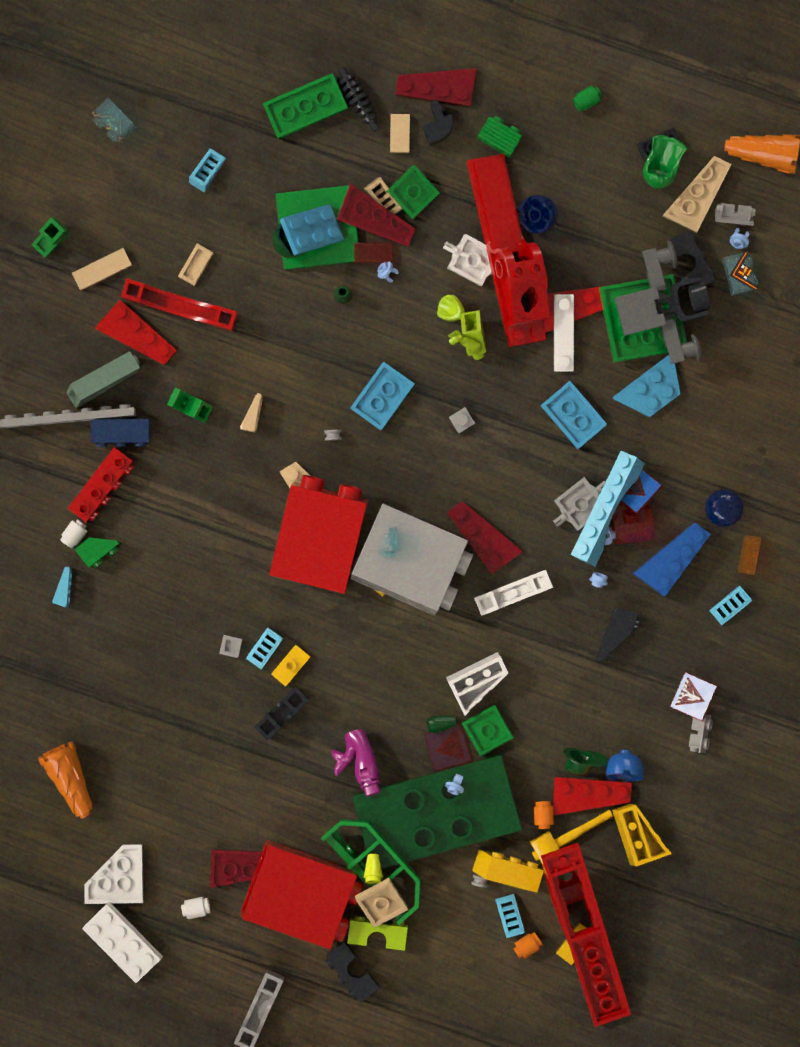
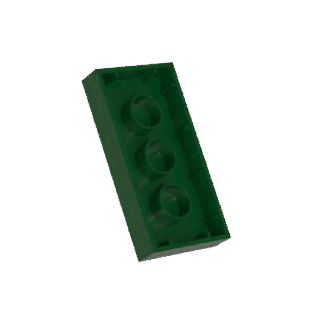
(426, 819)

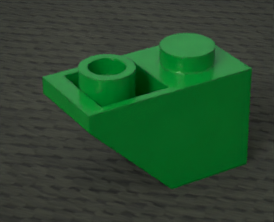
(94, 550)

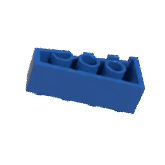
(669, 563)

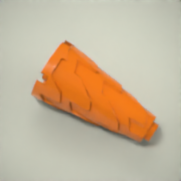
(767, 150)
(66, 773)

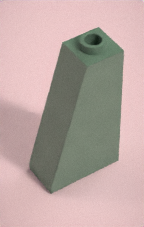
(102, 379)

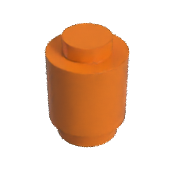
(543, 814)
(527, 945)

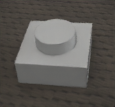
(461, 420)
(231, 646)

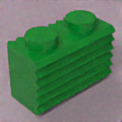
(500, 136)

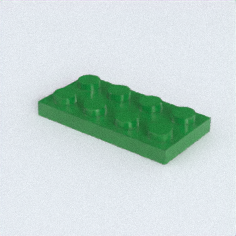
(305, 106)

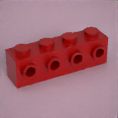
(100, 485)

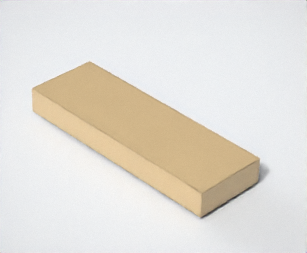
(102, 269)

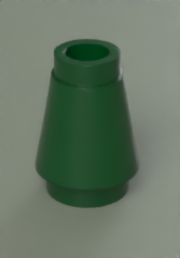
(345, 298)
(440, 723)

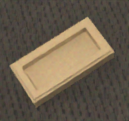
(399, 133)
(196, 264)

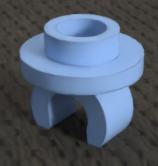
(738, 240)
(385, 269)
(454, 786)

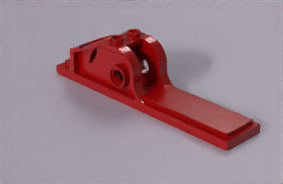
(503, 239)
(588, 946)

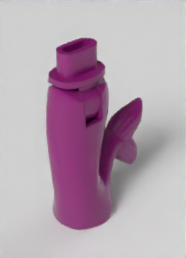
(365, 764)

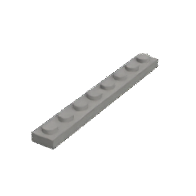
(67, 416)

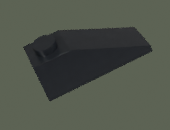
(619, 628)

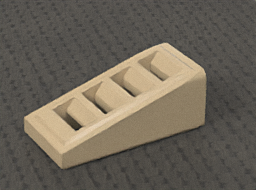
(384, 187)
(251, 419)

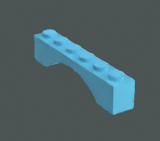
(621, 478)

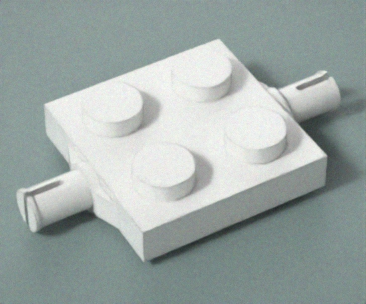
(469, 259)

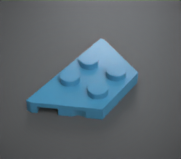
(651, 389)

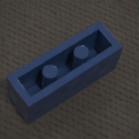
(121, 432)

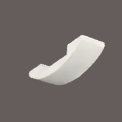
(513, 592)

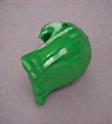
(663, 161)

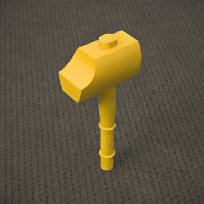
(545, 842)

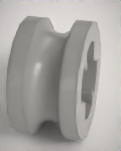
(332, 435)
(479, 881)

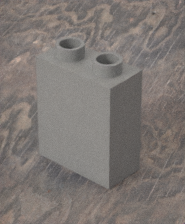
(420, 568)

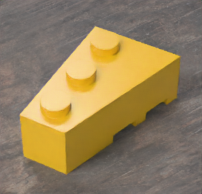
(637, 836)
(508, 870)

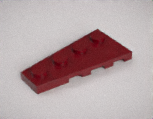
(232, 866)

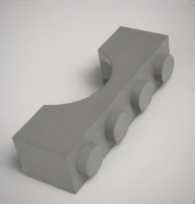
(259, 1009)

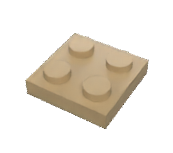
(381, 902)

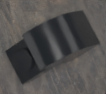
(440, 128)

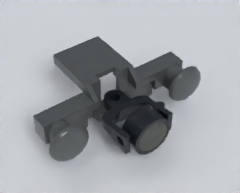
(644, 308)

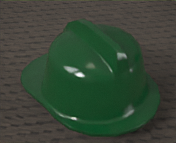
(583, 761)

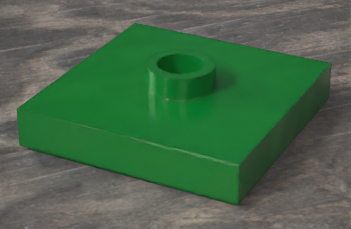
(413, 191)
(487, 730)

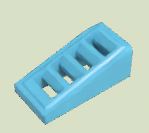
(193, 180)
(62, 594)
(744, 596)
(275, 636)
(513, 932)

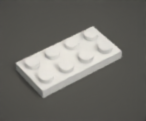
(122, 942)

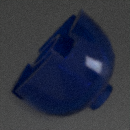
(538, 213)
(724, 508)

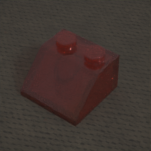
(630, 527)

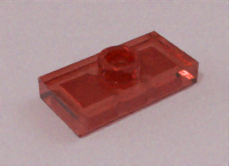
(372, 252)

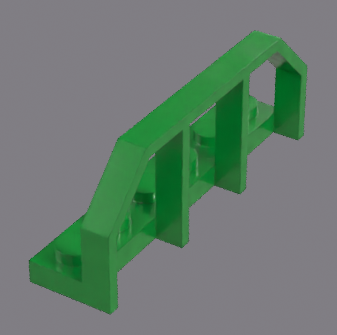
(358, 864)

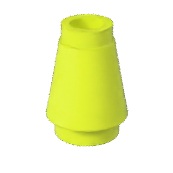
(373, 869)

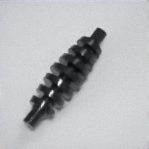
(358, 99)

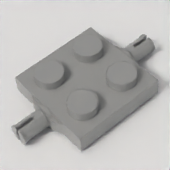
(577, 503)

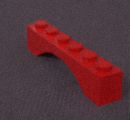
(178, 305)

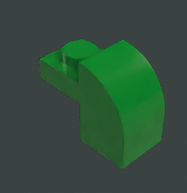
(51, 236)
(189, 405)

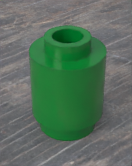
(587, 98)

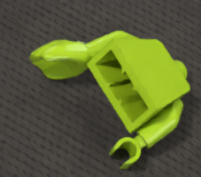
(473, 334)

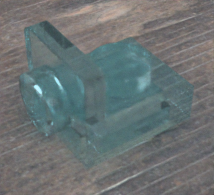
(391, 540)

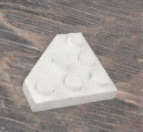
(119, 878)

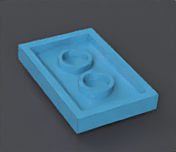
(311, 229)
(382, 396)
(573, 415)

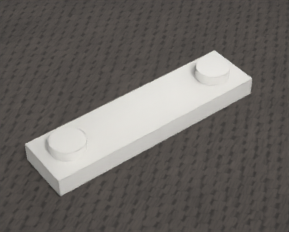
(563, 332)

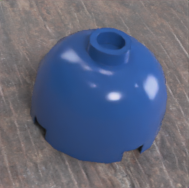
(625, 766)

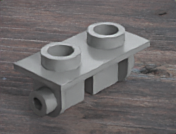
(726, 214)
(700, 740)

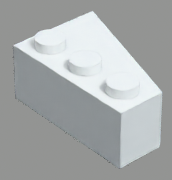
(476, 681)

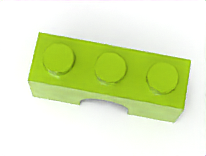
(361, 928)

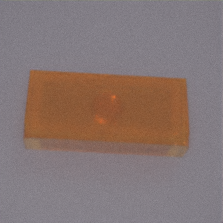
(749, 555)

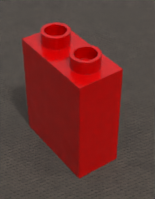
(319, 534)
(300, 895)

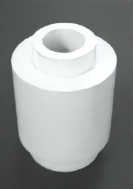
(73, 533)
(196, 907)

